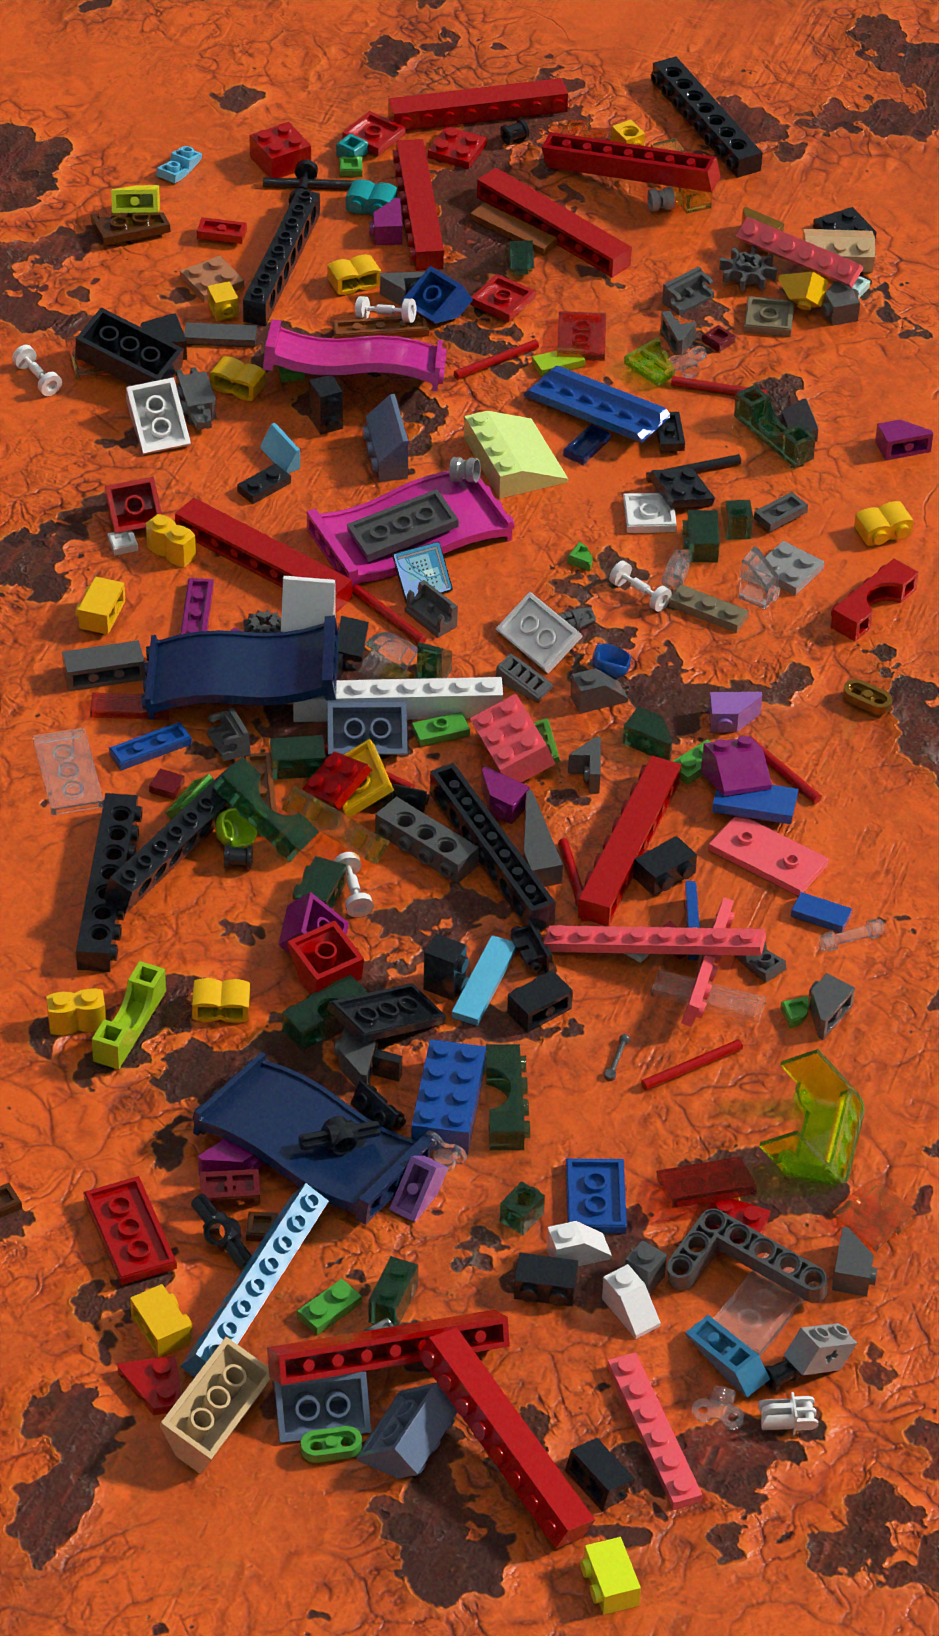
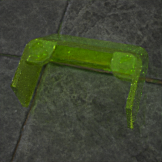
(830, 1124)

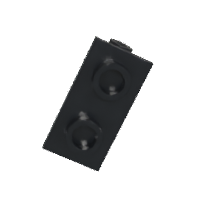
(412, 796)
(536, 954)
(375, 1107)

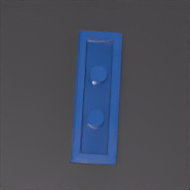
(150, 746)
(691, 909)

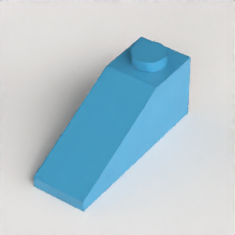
(729, 1355)

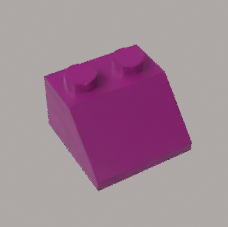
(735, 766)
(306, 915)

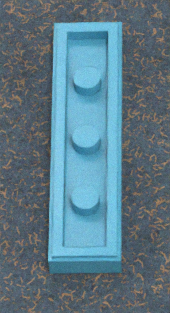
(484, 980)

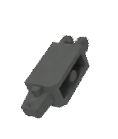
(196, 398)

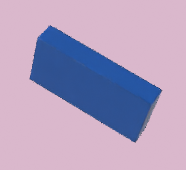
(821, 912)

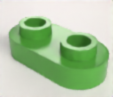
(331, 1443)

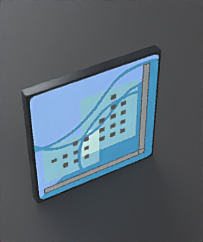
(422, 564)

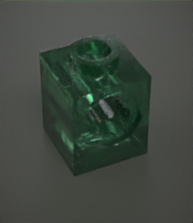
(522, 1208)

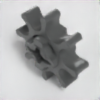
(748, 268)

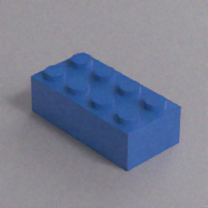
(450, 1092)

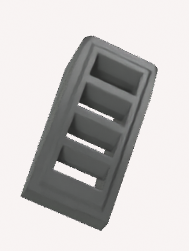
(513, 667)

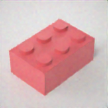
(512, 739)

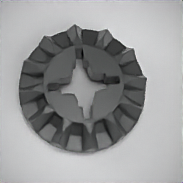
(253, 622)

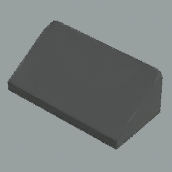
(800, 413)

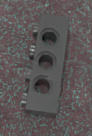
(427, 840)

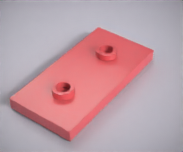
(768, 854)

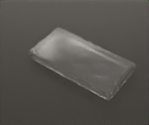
(68, 771)
(759, 1310)

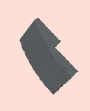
(764, 966)

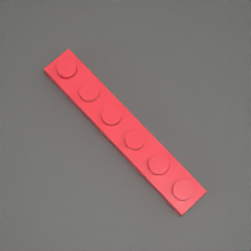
(799, 252)
(707, 969)
(654, 1431)

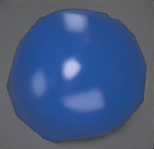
(611, 660)

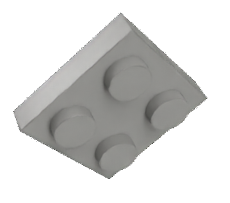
(794, 567)

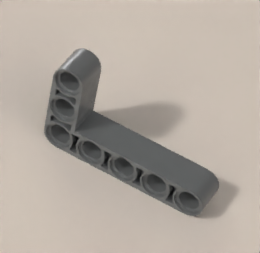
(745, 1253)

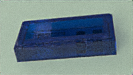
(586, 444)

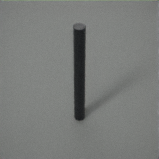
(313, 183)
(709, 464)

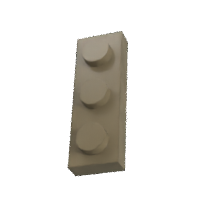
(709, 608)

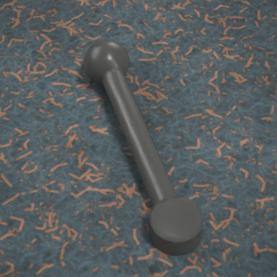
(610, 1074)

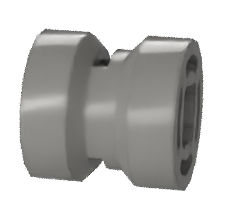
(661, 199)
(462, 469)

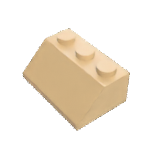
(851, 244)

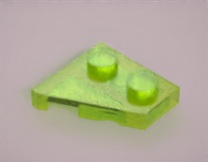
(651, 362)

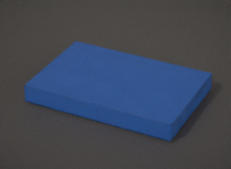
(768, 805)
(596, 1193)

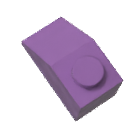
(733, 710)
(418, 1187)

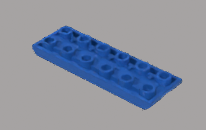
(598, 403)

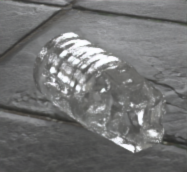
(676, 569)

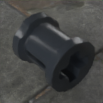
(520, 133)
(238, 856)
(780, 1374)

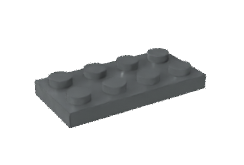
(402, 525)

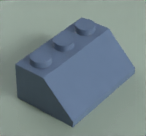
(387, 441)
(356, 722)
(322, 1405)
(409, 1431)

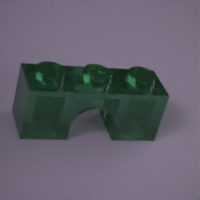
(305, 1020)

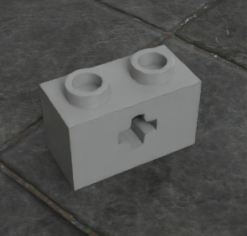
(820, 1348)

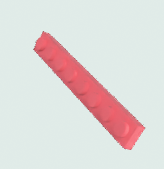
(655, 940)

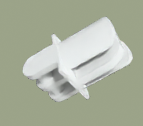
(788, 1413)

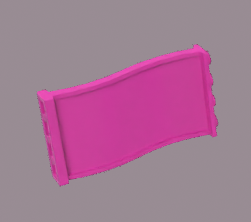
(354, 355)
(472, 503)

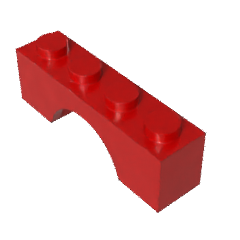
(891, 583)

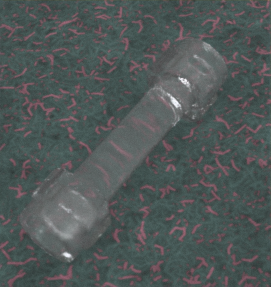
(873, 929)

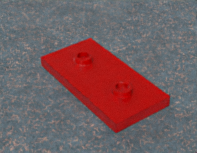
(130, 1230)

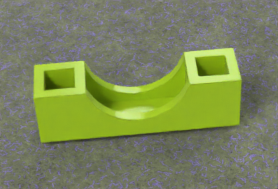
(117, 1037)

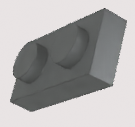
(780, 511)

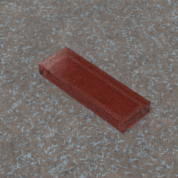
(121, 706)

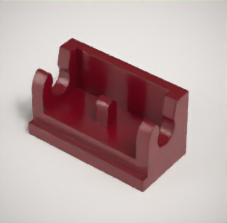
(231, 1184)

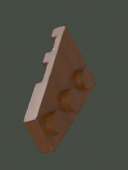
(121, 229)

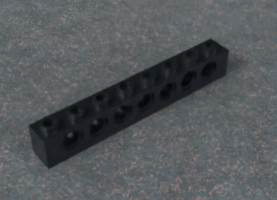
(707, 117)
(281, 257)
(113, 849)
(166, 849)
(496, 851)

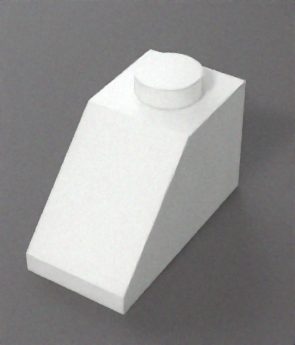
(578, 1243)
(630, 1301)

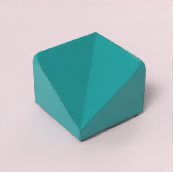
(351, 146)

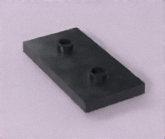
(386, 1013)

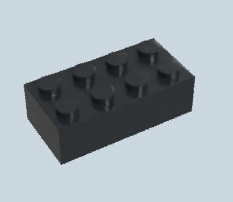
(127, 350)

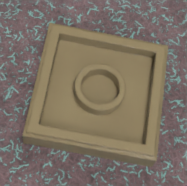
(769, 316)

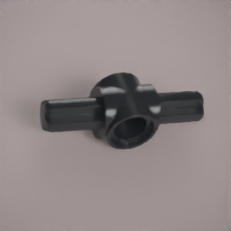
(339, 1135)
(213, 1221)

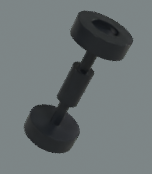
(304, 171)

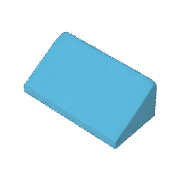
(281, 449)

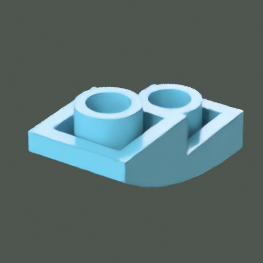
(180, 164)

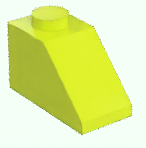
(136, 199)

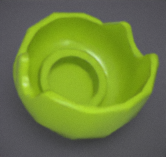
(234, 829)

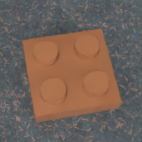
(209, 273)

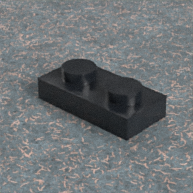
(671, 434)
(264, 483)

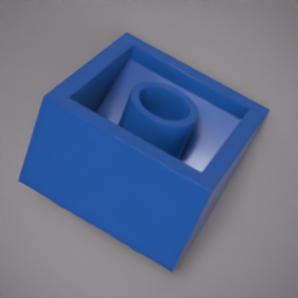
(438, 296)

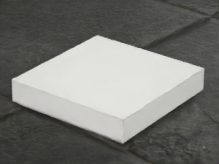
(648, 513)

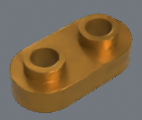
(867, 696)

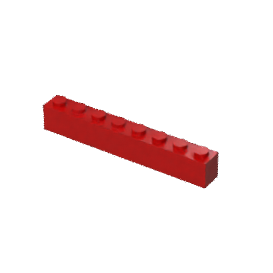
(479, 104)
(631, 162)
(418, 204)
(572, 231)
(255, 549)
(628, 840)
(380, 1347)
(506, 1438)

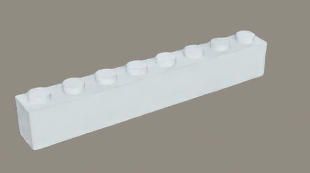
(424, 697)

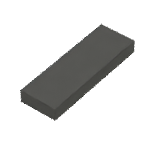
(221, 334)

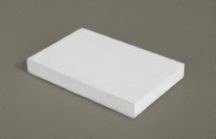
(539, 632)

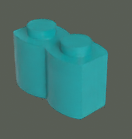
(368, 197)

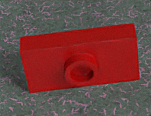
(221, 230)

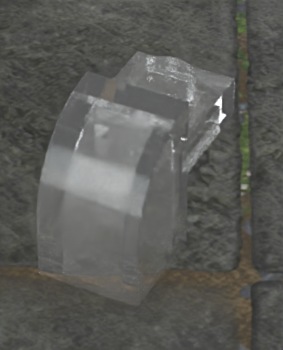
(385, 649)

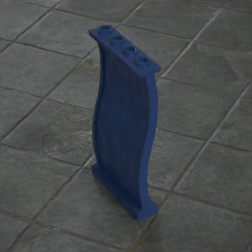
(241, 667)
(272, 1105)

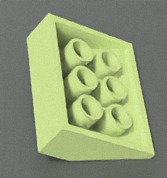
(512, 453)

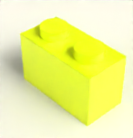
(611, 1576)

